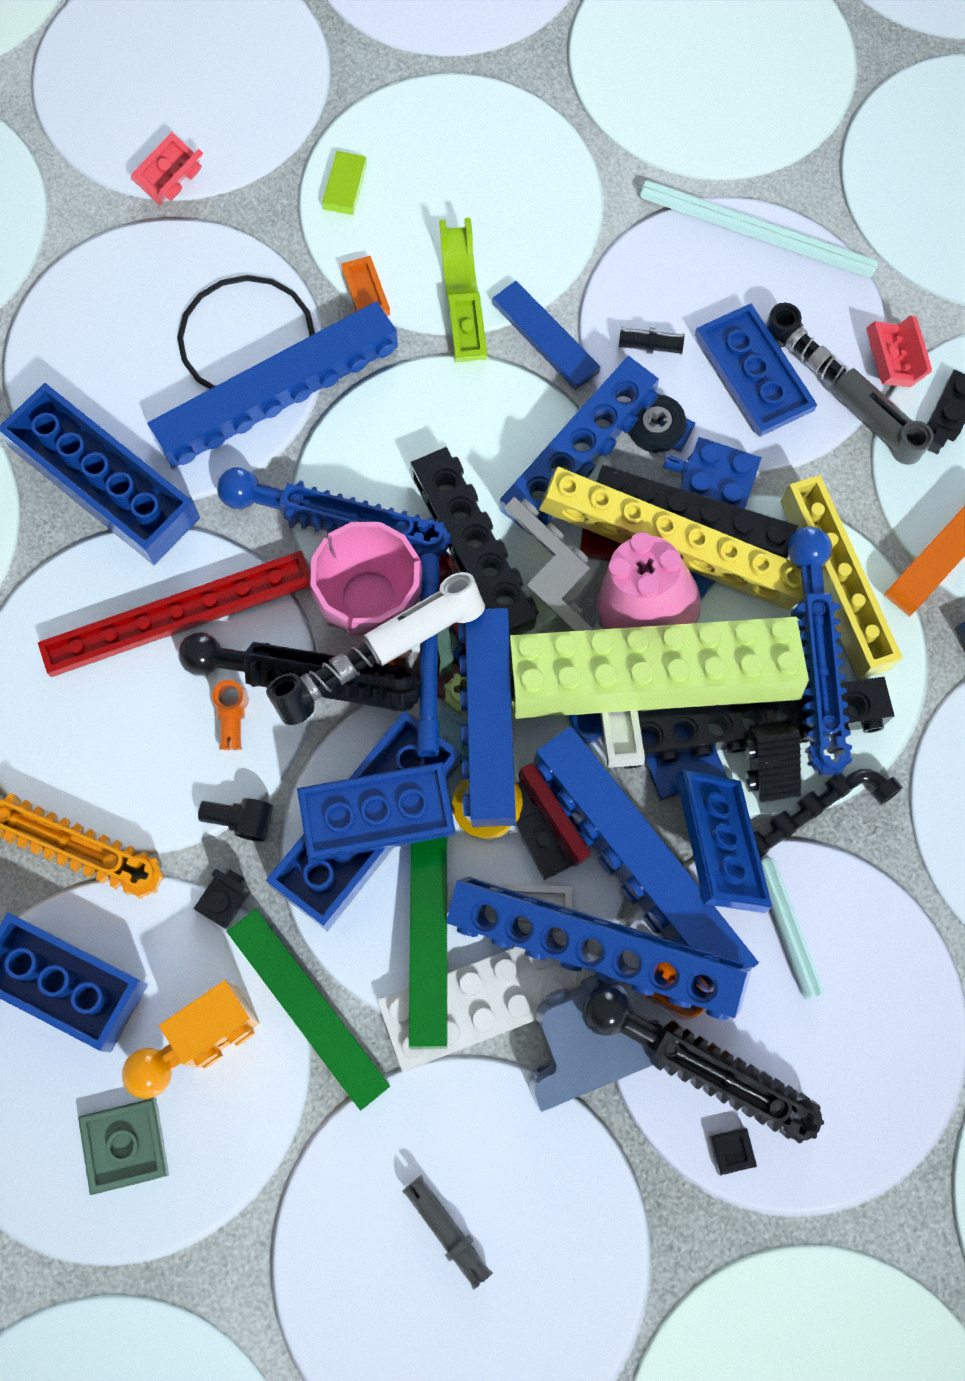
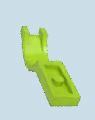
(462, 292)

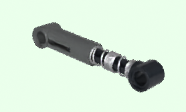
(852, 388)

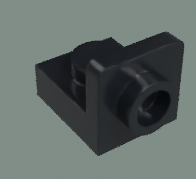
(223, 897)

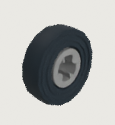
(659, 438)

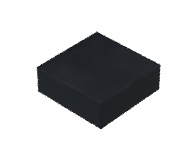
(732, 1151)

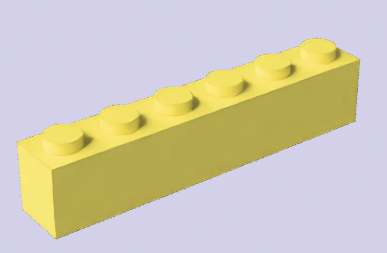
(862, 622)

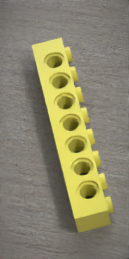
(700, 547)

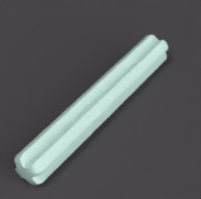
(791, 932)

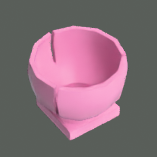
(365, 577)

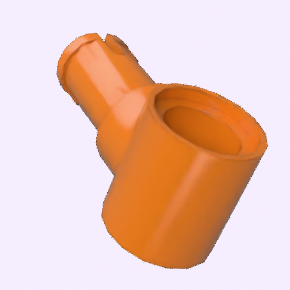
(230, 716)

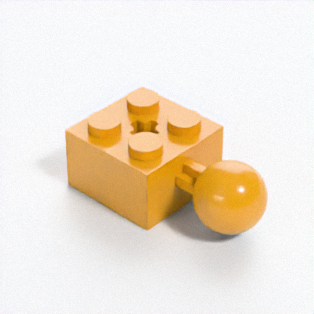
(194, 1039)

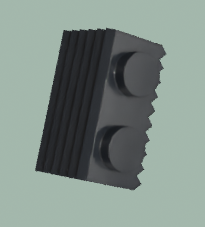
(773, 760)

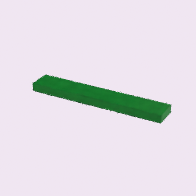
(428, 946)
(308, 1009)

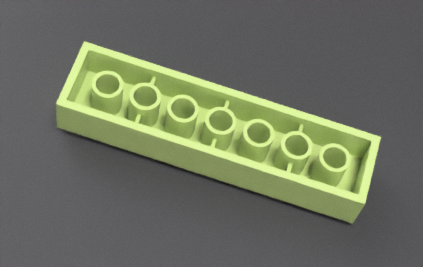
(657, 667)

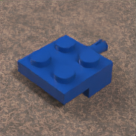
(717, 472)

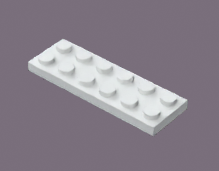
(484, 1001)

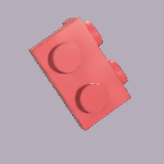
(166, 168)
(899, 352)

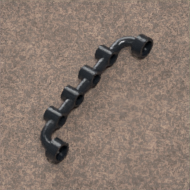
(814, 805)

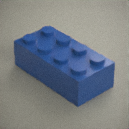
(65, 984)

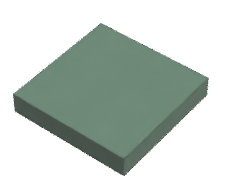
(123, 1146)

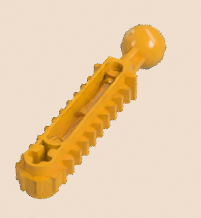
(70, 845)

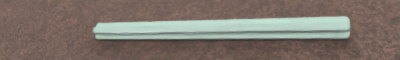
(759, 229)

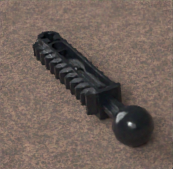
(378, 686)
(671, 1048)

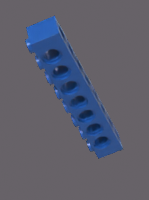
(728, 975)

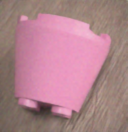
(647, 586)

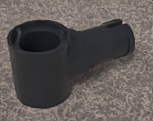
(247, 819)

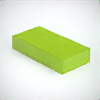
(344, 183)

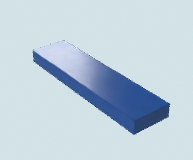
(546, 335)

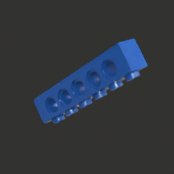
(627, 380)

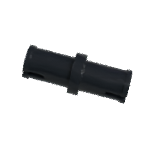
(651, 340)

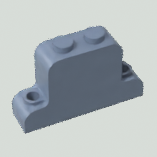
(578, 1056)

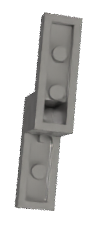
(560, 573)

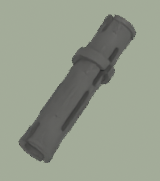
(447, 1232)

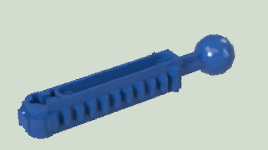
(309, 507)
(809, 551)

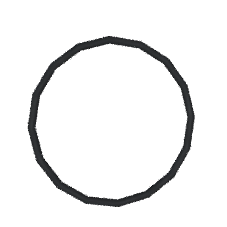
(217, 285)

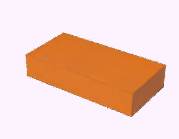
(364, 284)

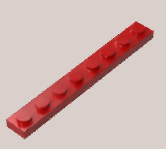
(174, 614)

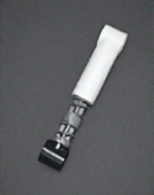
(455, 602)

